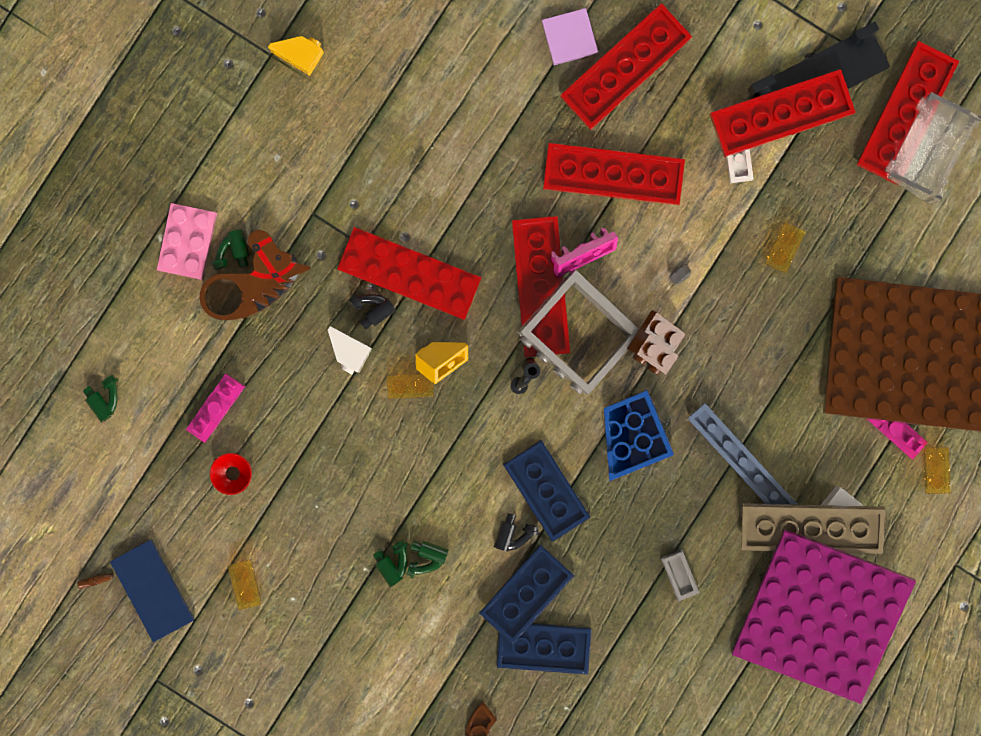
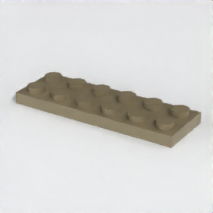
(841, 527)

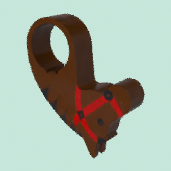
(270, 280)

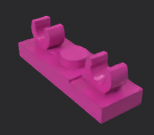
(584, 253)
(215, 408)
(901, 435)

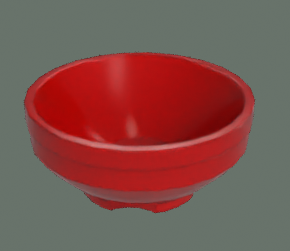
(219, 476)

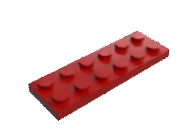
(626, 66)
(923, 73)
(782, 113)
(614, 174)
(409, 273)
(536, 280)

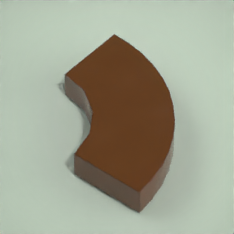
(480, 721)

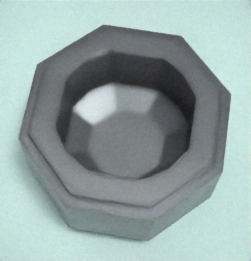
(680, 274)

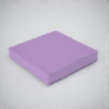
(569, 36)

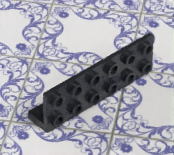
(856, 56)

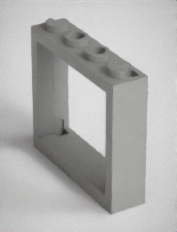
(602, 304)

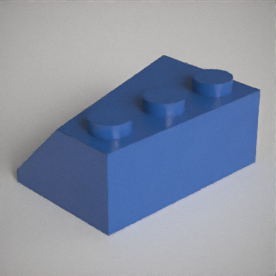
(634, 435)

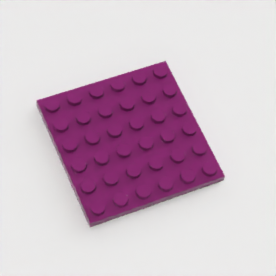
(823, 616)

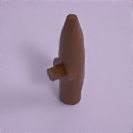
(95, 580)

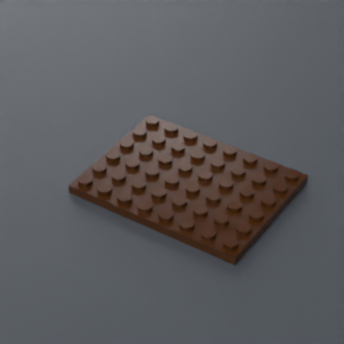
(905, 355)

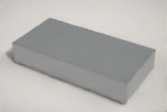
(680, 575)

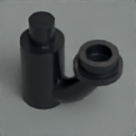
(378, 313)
(531, 371)
(506, 532)

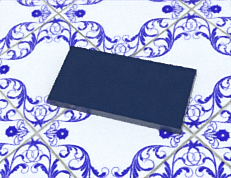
(546, 490)
(152, 590)
(526, 594)
(547, 649)

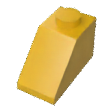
(299, 52)
(440, 359)

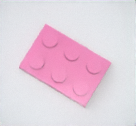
(186, 241)

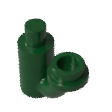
(239, 249)
(97, 403)
(429, 551)
(386, 567)

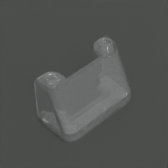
(932, 147)

